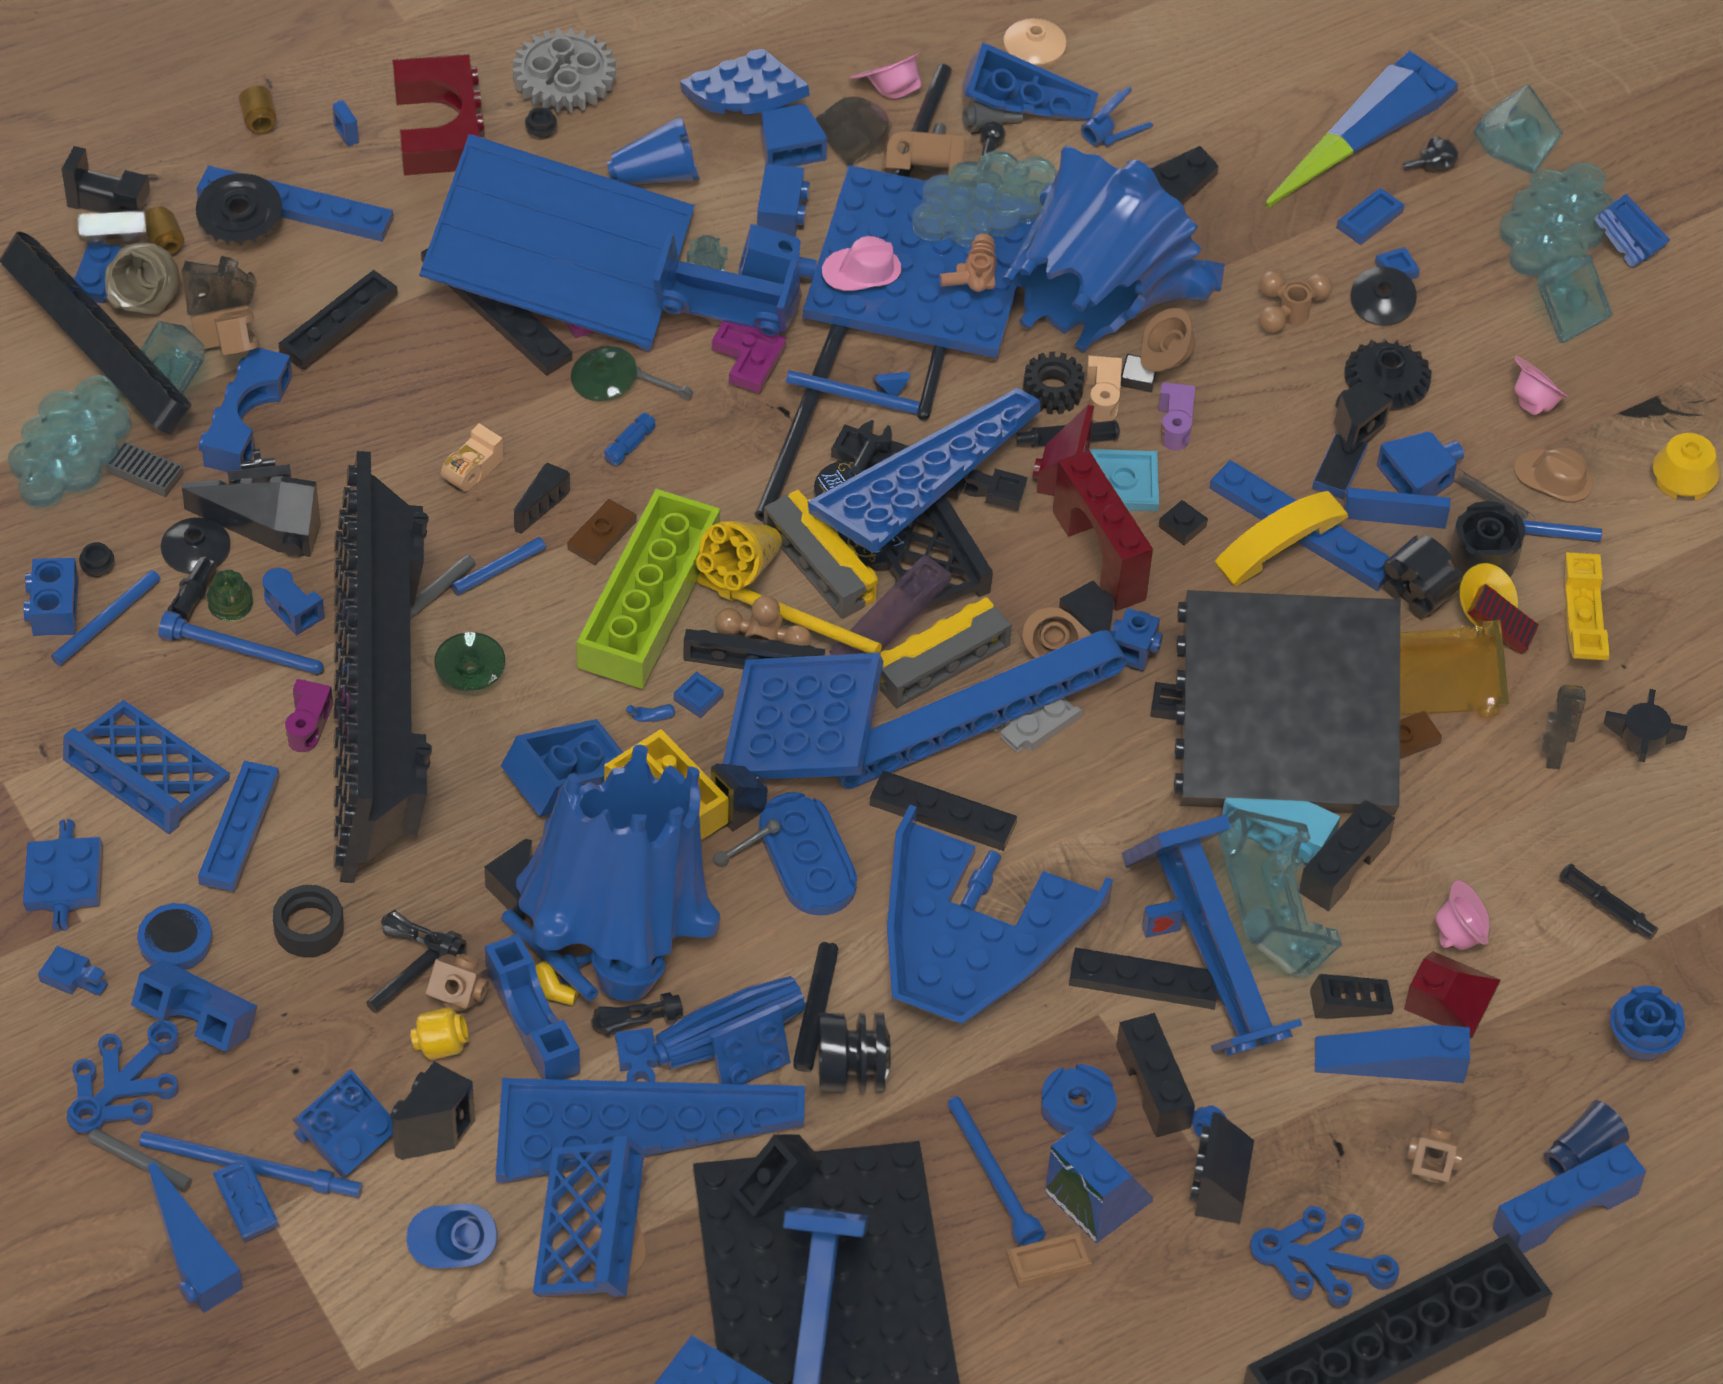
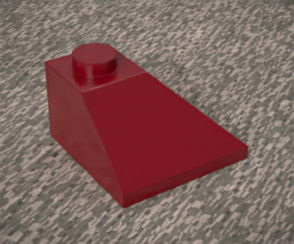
(1069, 441)
(1450, 992)

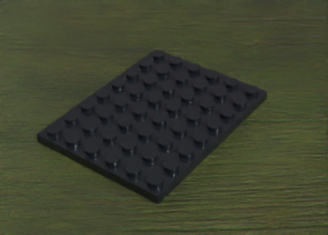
(887, 1286)

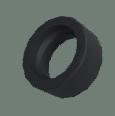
(308, 897)

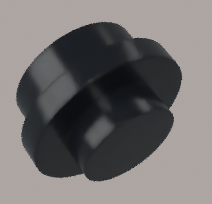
(541, 122)
(96, 559)

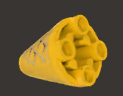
(736, 552)

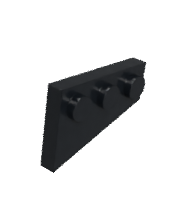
(1186, 173)

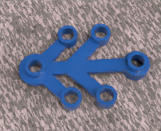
(122, 1083)
(1319, 1257)

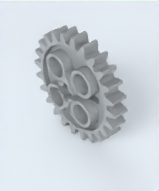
(564, 70)

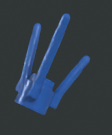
(1100, 127)

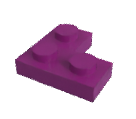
(755, 354)

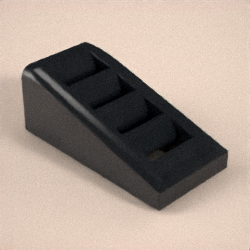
(542, 495)
(1329, 1004)

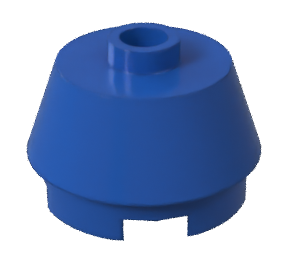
(622, 980)
(1647, 1023)

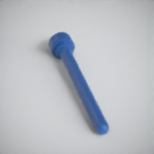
(175, 627)
(1025, 1226)

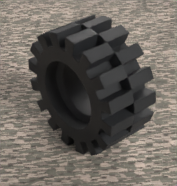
(1054, 368)

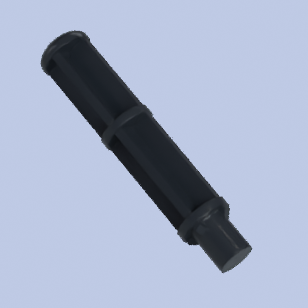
(1043, 435)
(1602, 897)

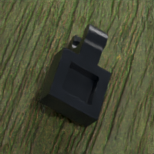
(1002, 488)

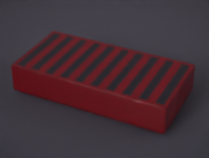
(1516, 626)

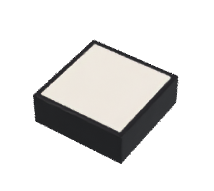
(1136, 376)

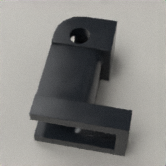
(101, 191)

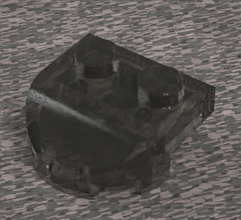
(855, 128)
(105, 226)
(216, 286)
(1562, 724)

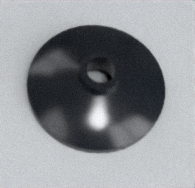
(1379, 307)
(183, 552)

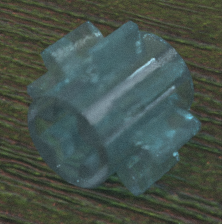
(707, 252)

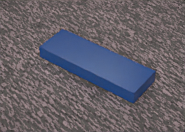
(1397, 508)

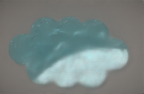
(982, 198)
(1555, 217)
(69, 441)

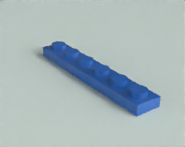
(321, 208)
(1334, 545)

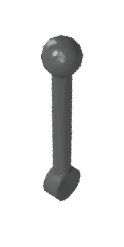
(684, 392)
(722, 858)

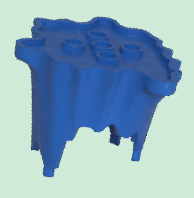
(1105, 249)
(621, 866)

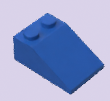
(546, 757)

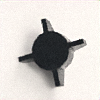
(1645, 727)

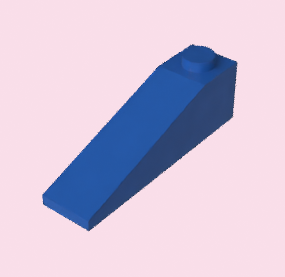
(1401, 1053)
(202, 1263)

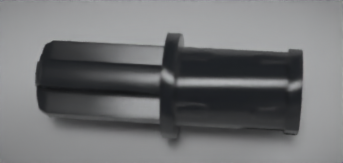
(192, 587)

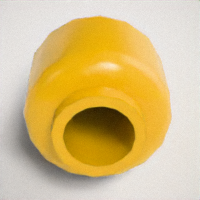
(440, 1033)

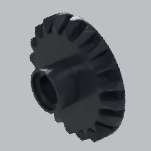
(238, 208)
(1390, 371)

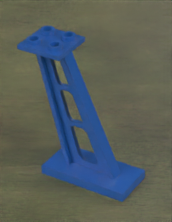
(1212, 929)
(819, 1282)

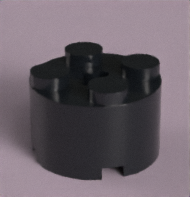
(1487, 536)
(1421, 575)

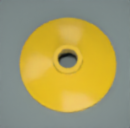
(1493, 577)

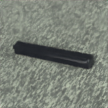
(815, 1004)

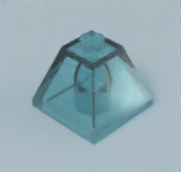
(1519, 130)
(1573, 296)
(174, 352)

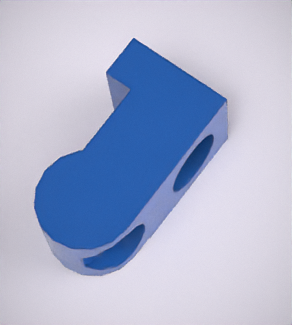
(290, 602)

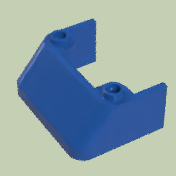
(725, 294)

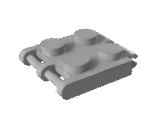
(1039, 725)

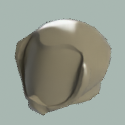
(142, 279)

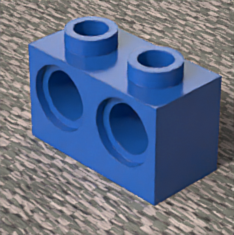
(52, 596)

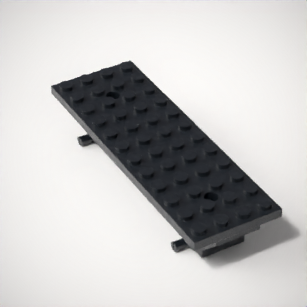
(378, 758)

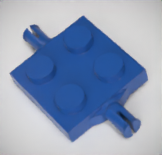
(63, 874)

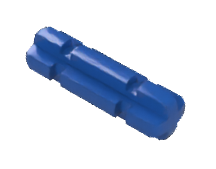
(1620, 237)
(629, 438)

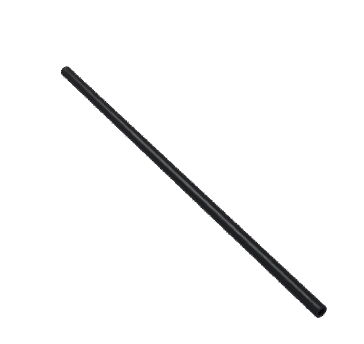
(837, 333)

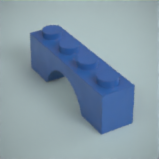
(259, 380)
(519, 989)
(1599, 1181)

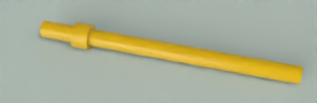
(799, 618)

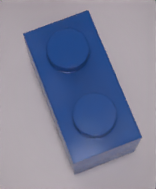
(781, 199)

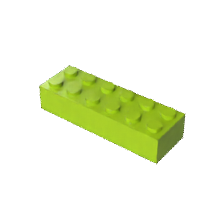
(646, 590)

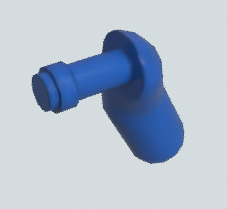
(651, 714)

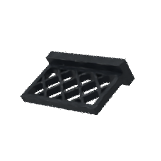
(953, 539)

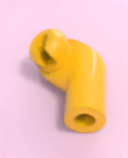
(552, 988)

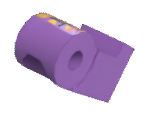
(1177, 423)

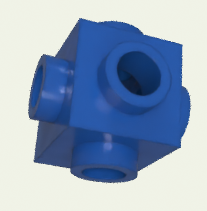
(1137, 637)

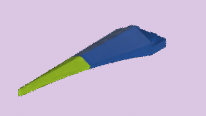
(1393, 100)

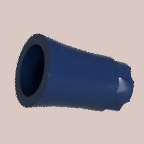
(1588, 1137)

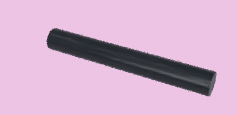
(403, 979)

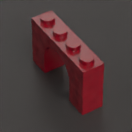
(441, 81)
(1089, 501)

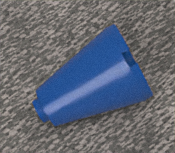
(656, 157)

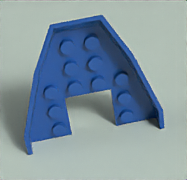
(960, 958)

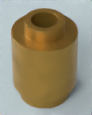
(257, 109)
(163, 229)

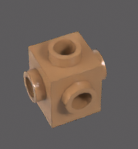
(458, 981)
(1435, 1167)

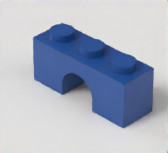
(170, 991)

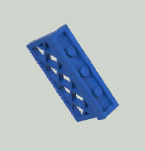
(125, 779)
(617, 1212)

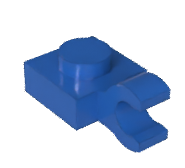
(70, 970)

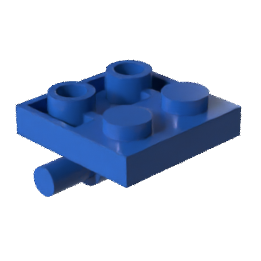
(344, 1123)

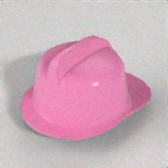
(895, 79)
(862, 266)
(1535, 389)
(1462, 918)

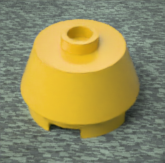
(1687, 466)

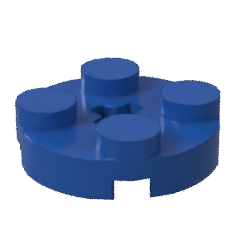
(1074, 1082)

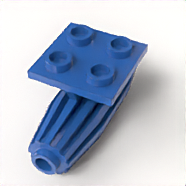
(738, 1031)

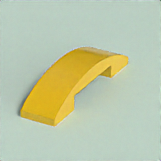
(1277, 532)
(1584, 607)

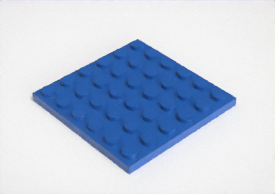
(915, 303)

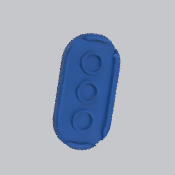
(808, 854)

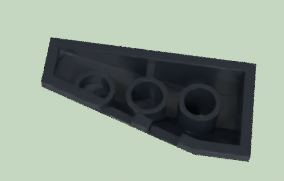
(272, 513)

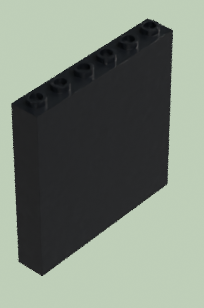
(1288, 700)

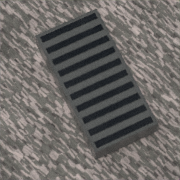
(145, 469)

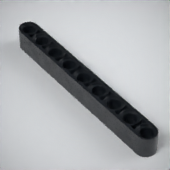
(95, 333)

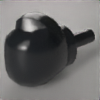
(1438, 155)

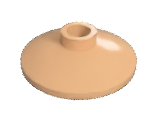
(1035, 41)

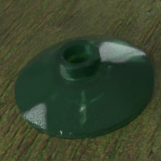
(603, 373)
(467, 651)

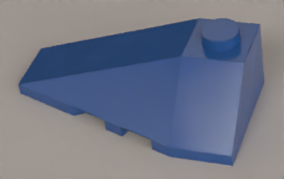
(1020, 86)

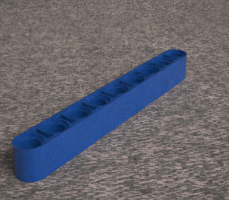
(988, 704)

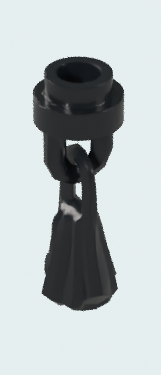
(398, 926)
(610, 1019)

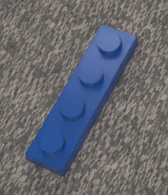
(238, 826)

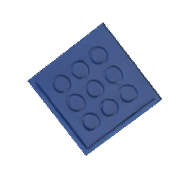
(804, 715)

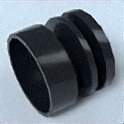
(852, 1052)

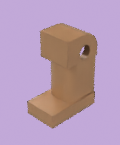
(923, 150)
(225, 329)

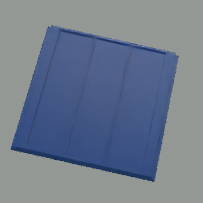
(554, 240)

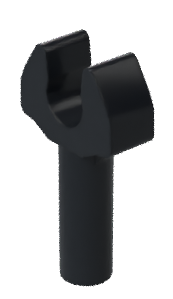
(870, 445)

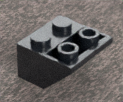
(433, 1113)
(1222, 1170)

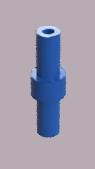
(981, 880)

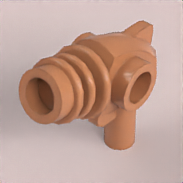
(978, 268)

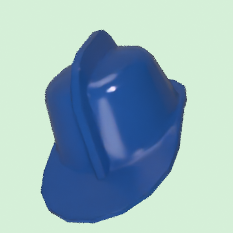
(452, 1236)

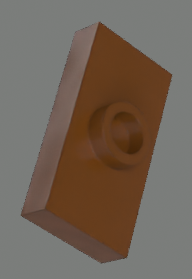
(601, 531)
(1417, 734)

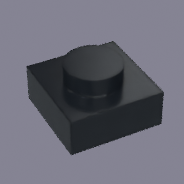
(1183, 522)

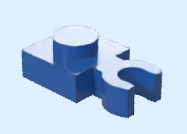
(636, 1053)

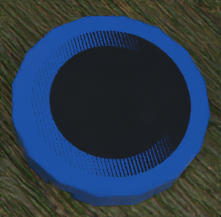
(175, 935)

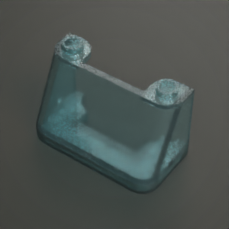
(1261, 868)

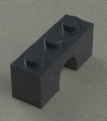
(1357, 840)
(1165, 1093)

